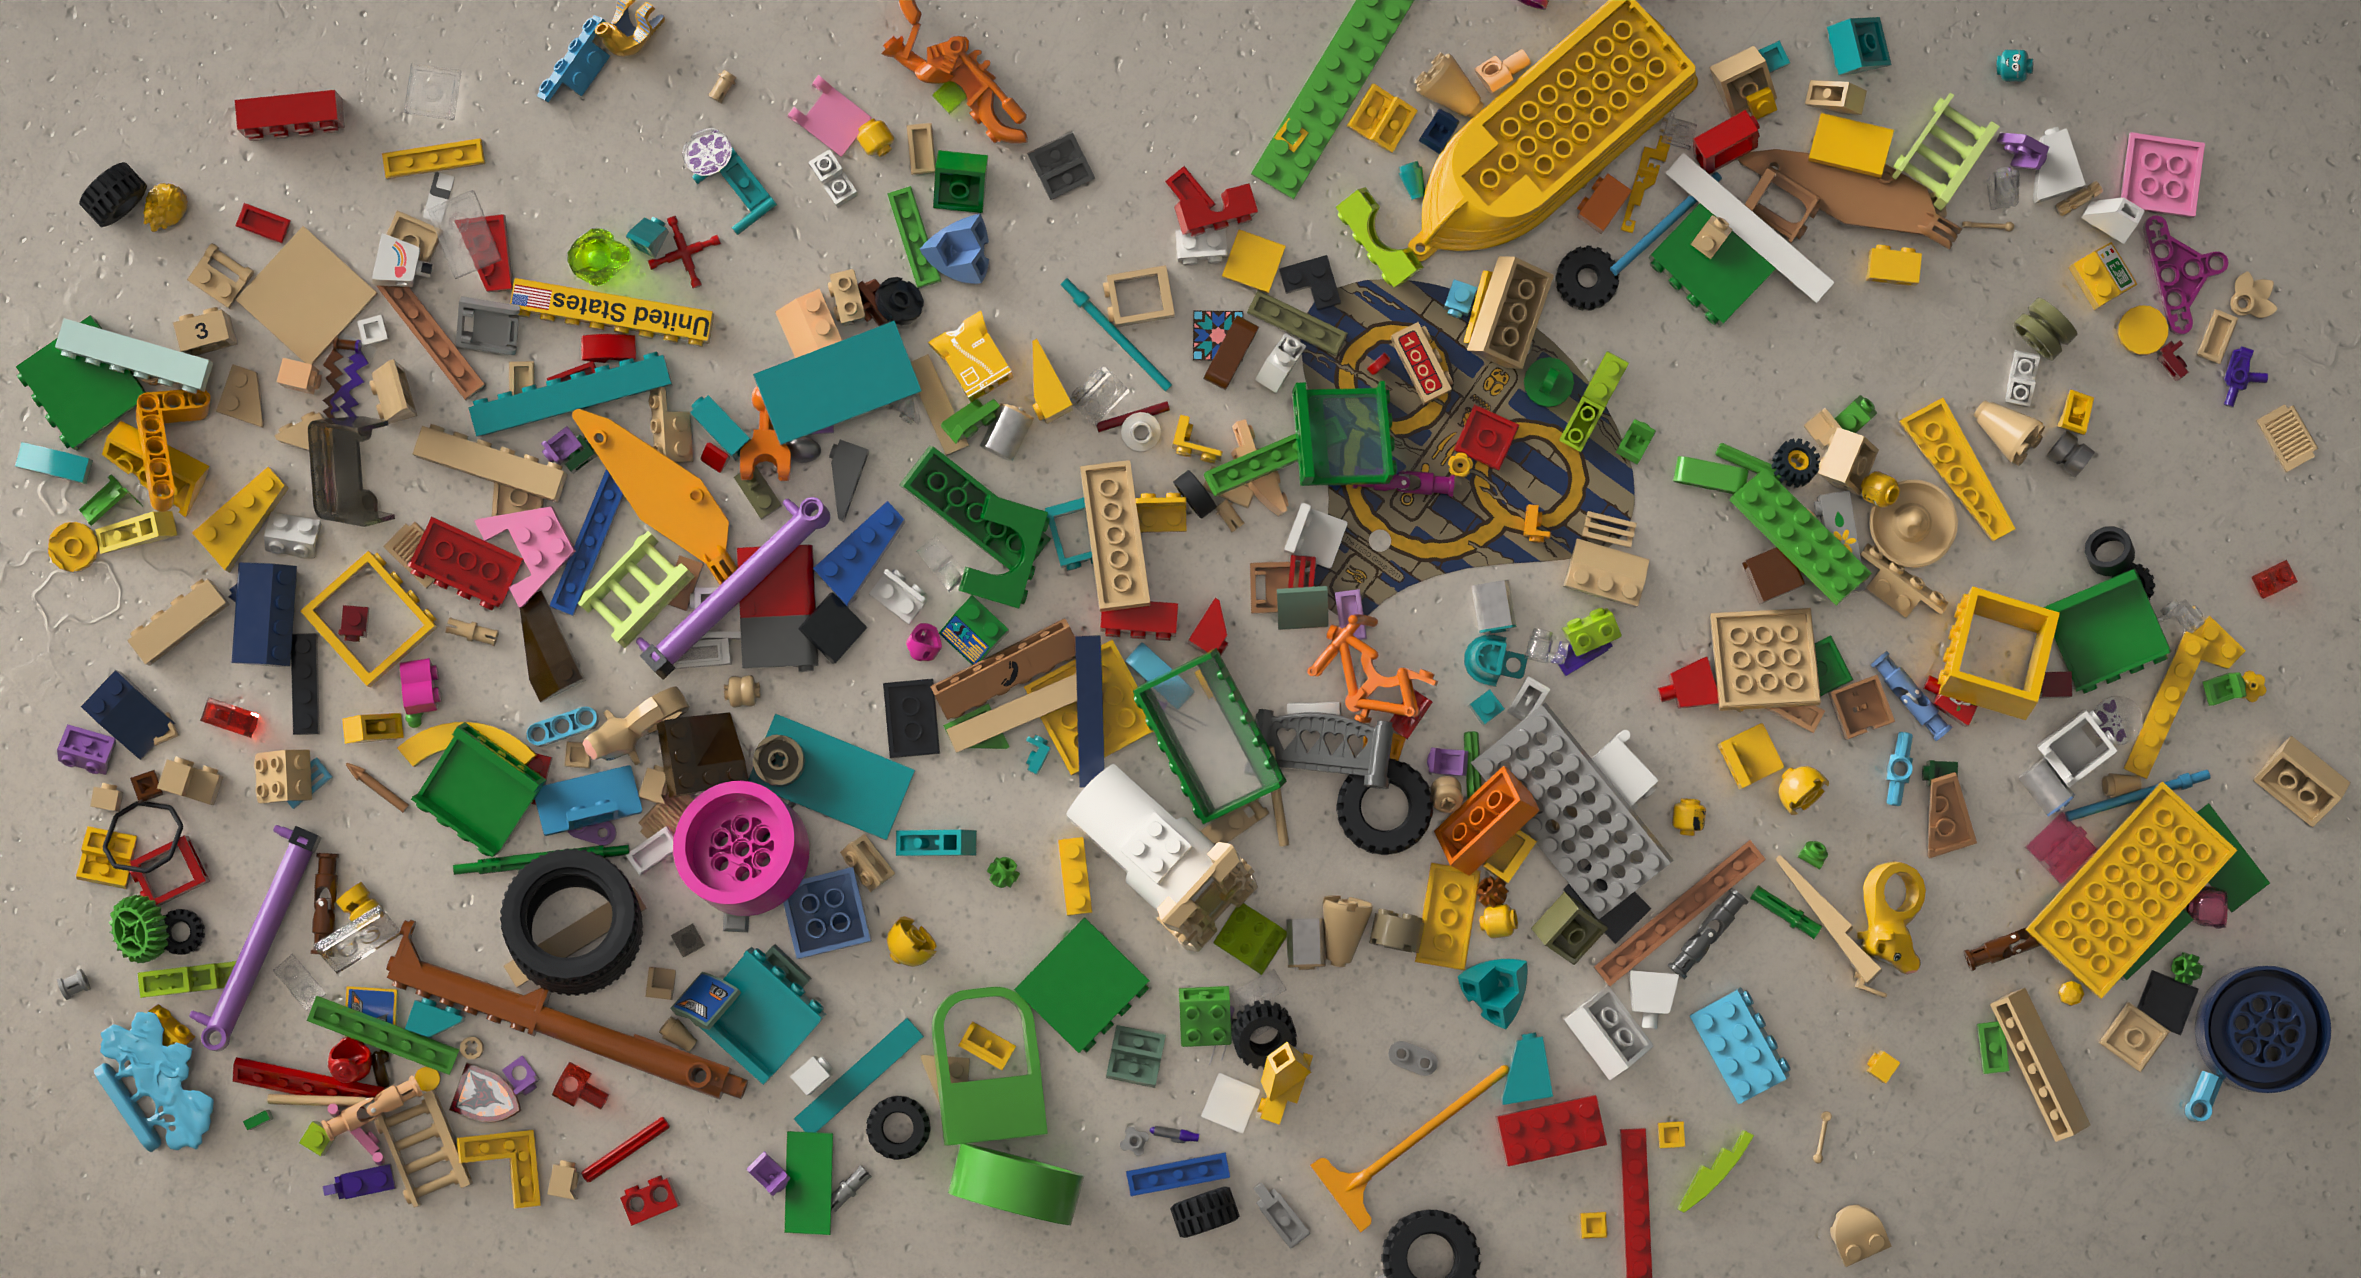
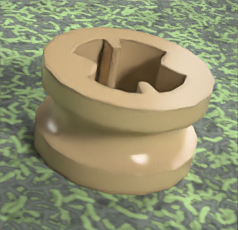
(463, 1047)

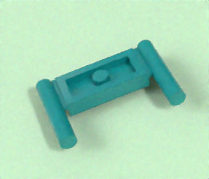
(747, 188)

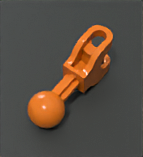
(764, 446)

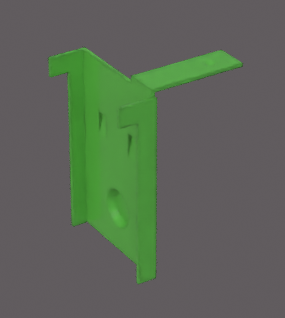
(104, 500)

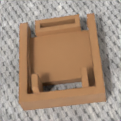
(1276, 578)

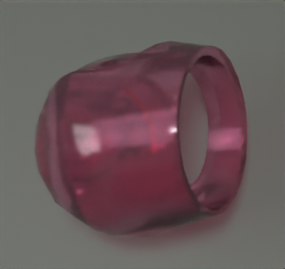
(2209, 907)

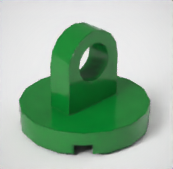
(1548, 382)

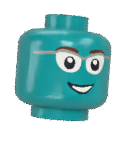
(2014, 65)

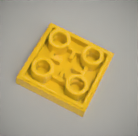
(1253, 261)

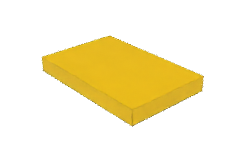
(1851, 145)

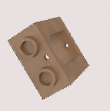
(1787, 228)

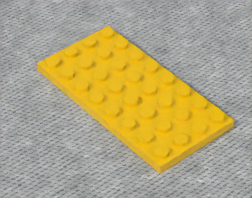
(2131, 890)

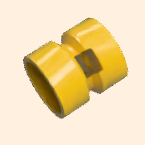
(357, 901)

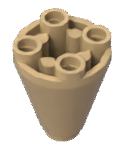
(1449, 86)
(2009, 430)

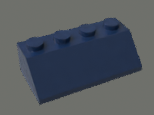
(264, 614)

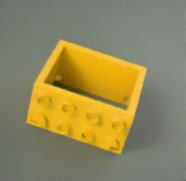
(1987, 692)

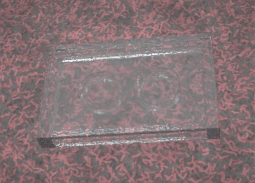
(464, 234)
(357, 939)

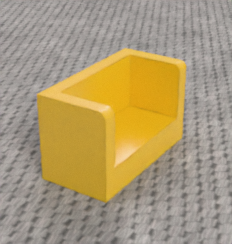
(1510, 856)

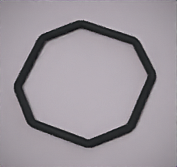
(161, 862)

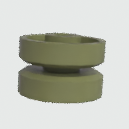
(2045, 329)

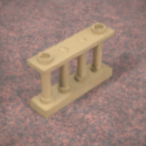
(440, 1128)

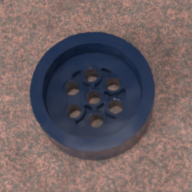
(2222, 1041)

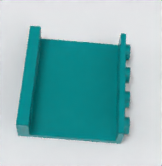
(766, 1018)

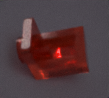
(2274, 579)

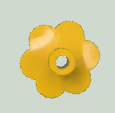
(2259, 688)

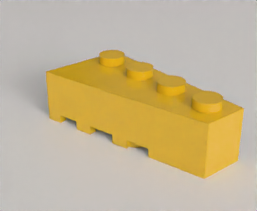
(241, 518)

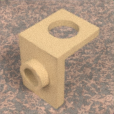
(1860, 985)

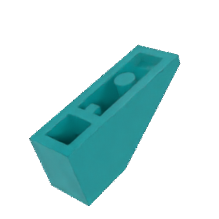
(648, 236)
(936, 842)

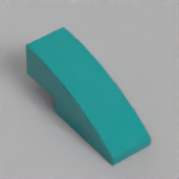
(54, 463)

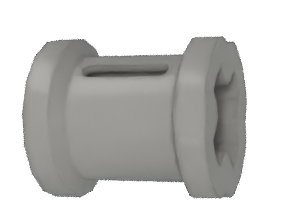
(68, 990)

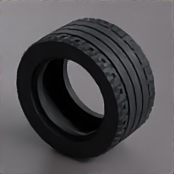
(562, 871)

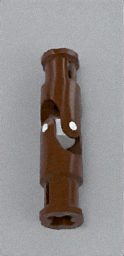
(324, 917)
(2000, 949)

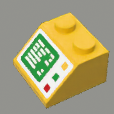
(2102, 275)

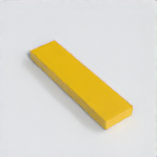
(433, 158)

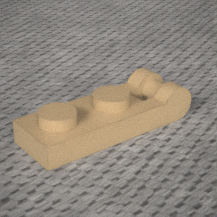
(1234, 823)

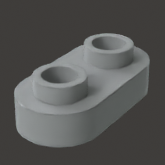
(1413, 1057)

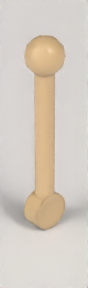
(2009, 226)
(1825, 1116)

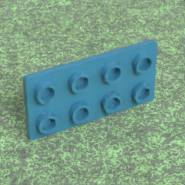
(588, 800)

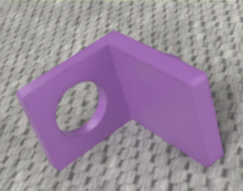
(528, 1083)

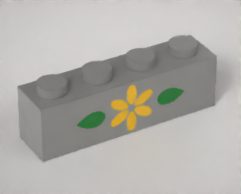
(1838, 517)

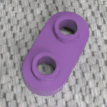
(590, 833)

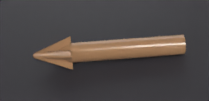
(360, 774)

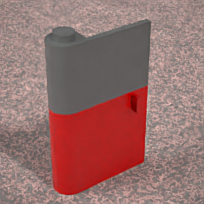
(776, 611)

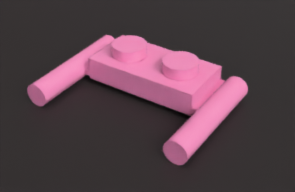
(367, 1140)

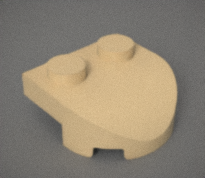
(1858, 1234)

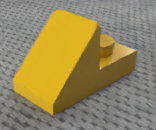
(2076, 412)

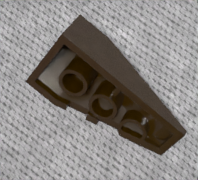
(548, 655)

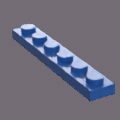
(588, 546)

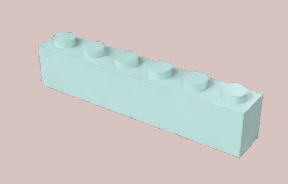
(134, 355)

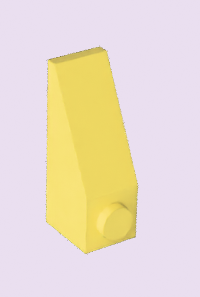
(136, 531)

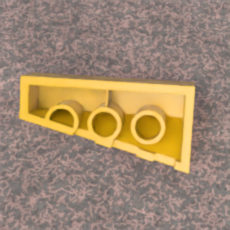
(188, 473)

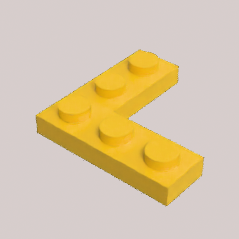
(520, 1150)

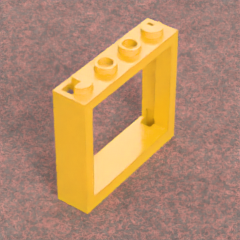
(339, 646)

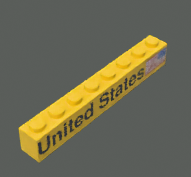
(612, 311)

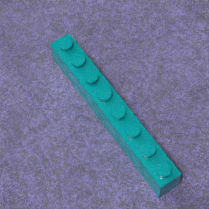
(569, 395)

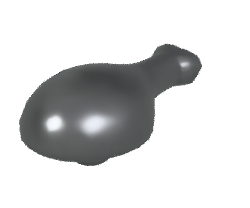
(804, 450)

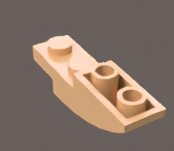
(1265, 487)

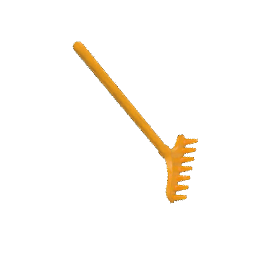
(1349, 1187)

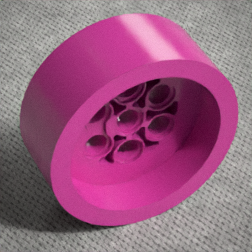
(721, 814)

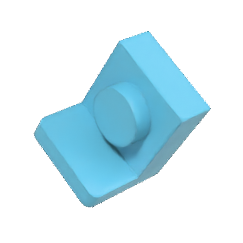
(1460, 299)

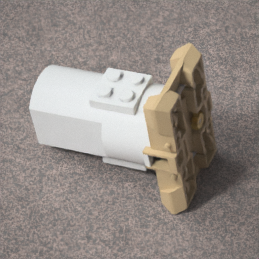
(1163, 856)

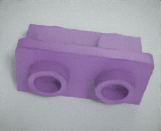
(2026, 150)
(85, 749)

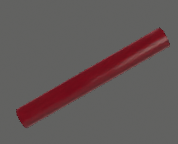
(1119, 420)

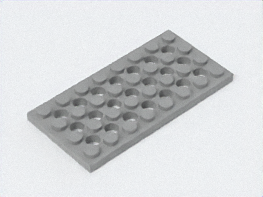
(1607, 799)

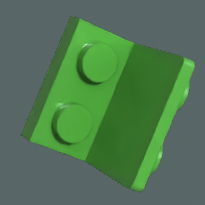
(1205, 1016)

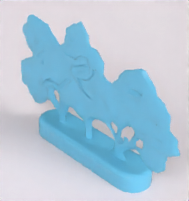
(157, 1074)

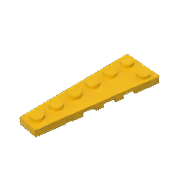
(1949, 452)

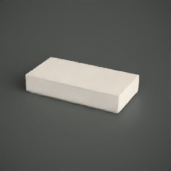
(652, 850)

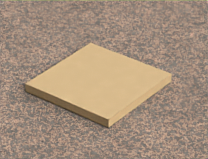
(306, 296)
(1765, 659)

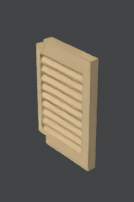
(2288, 436)
(403, 546)
(663, 816)

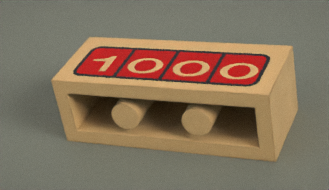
(1422, 362)

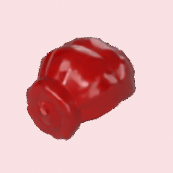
(349, 1060)

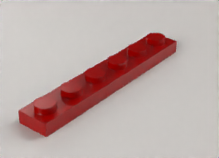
(297, 1081)
(1636, 1203)

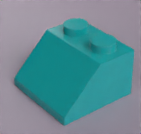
(1858, 45)

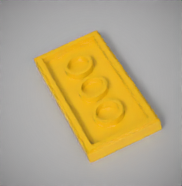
(1448, 916)

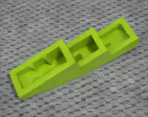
(184, 979)
(1708, 1179)

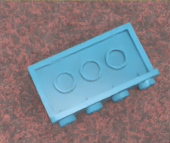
(1740, 1045)

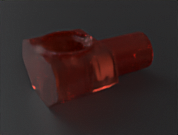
(584, 1090)

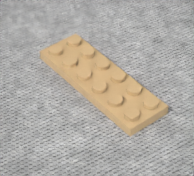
(1115, 536)

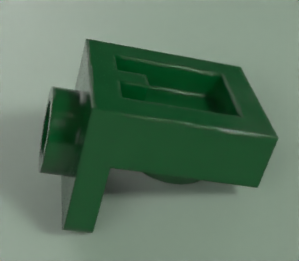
(580, 458)
(1937, 769)

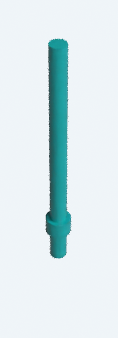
(1081, 299)

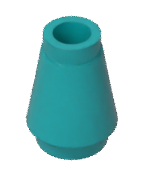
(1412, 178)

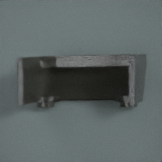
(338, 472)

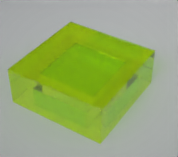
(949, 96)

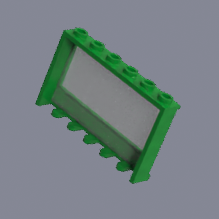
(1209, 736)

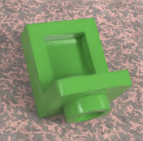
(1856, 414)
(1636, 441)
(2224, 688)

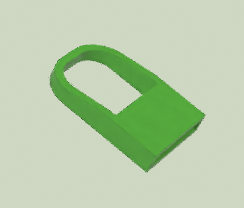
(989, 1106)

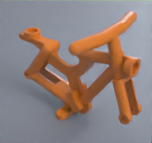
(1357, 698)

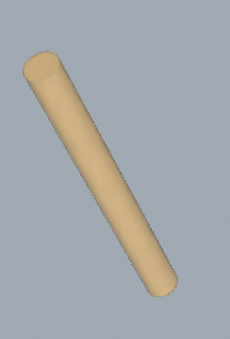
(1279, 813)
(313, 1100)

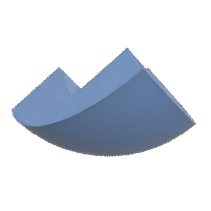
(959, 250)

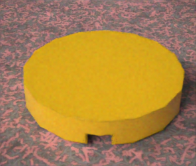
(2142, 330)
(73, 546)

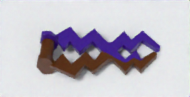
(344, 391)

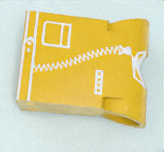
(973, 357)

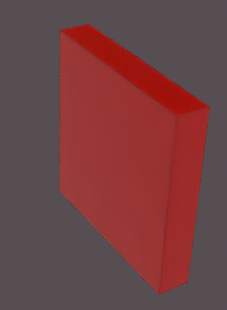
(1486, 437)

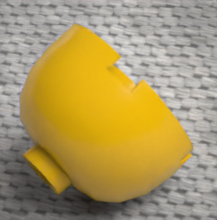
(1801, 788)
(909, 944)

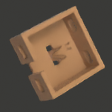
(1874, 713)

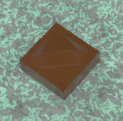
(146, 786)

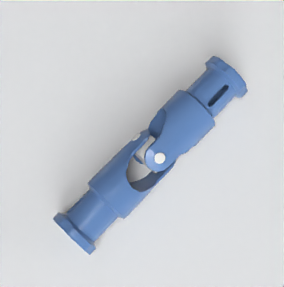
(1898, 681)

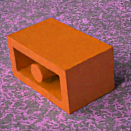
(1603, 203)

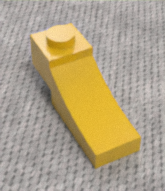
(1274, 1110)

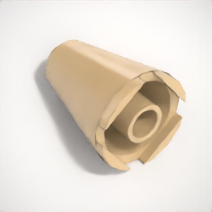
(1344, 927)

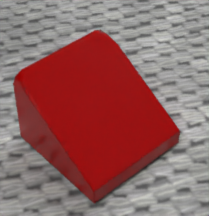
(714, 457)

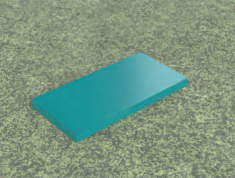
(837, 382)
(842, 780)

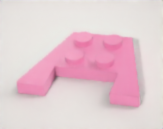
(540, 541)

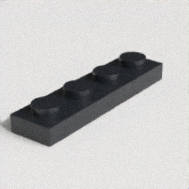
(305, 684)

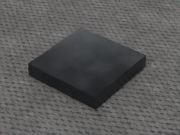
(832, 628)

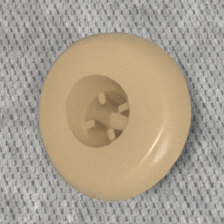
(1916, 526)

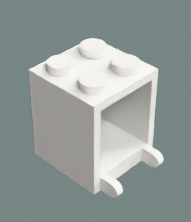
(2073, 752)
(1625, 770)

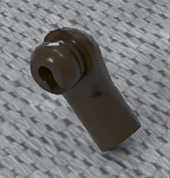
(379, 1068)

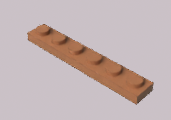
(433, 339)

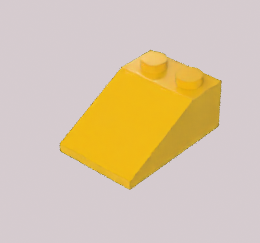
(1049, 394)

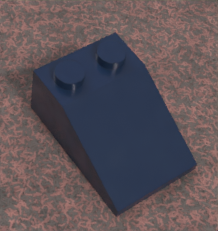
(127, 714)

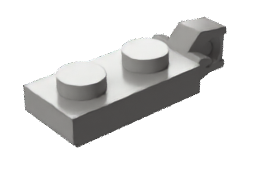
(1281, 1216)

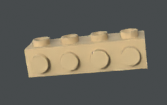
(178, 621)

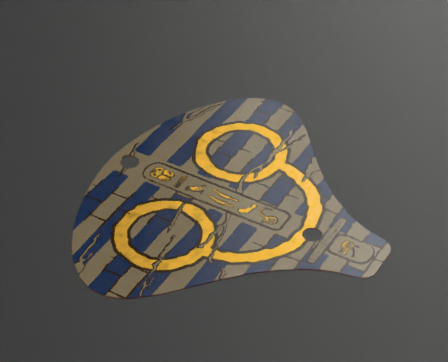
(1488, 506)

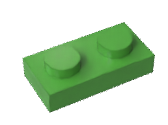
(1992, 1048)

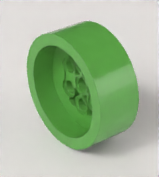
(1015, 1184)

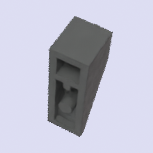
(847, 467)

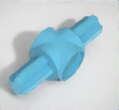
(1901, 755)

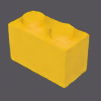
(1894, 266)

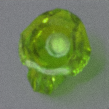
(597, 256)

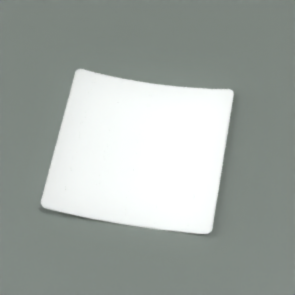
(1230, 1103)

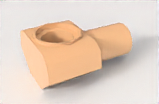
(1496, 74)

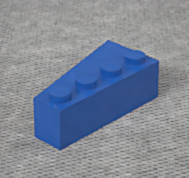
(856, 557)

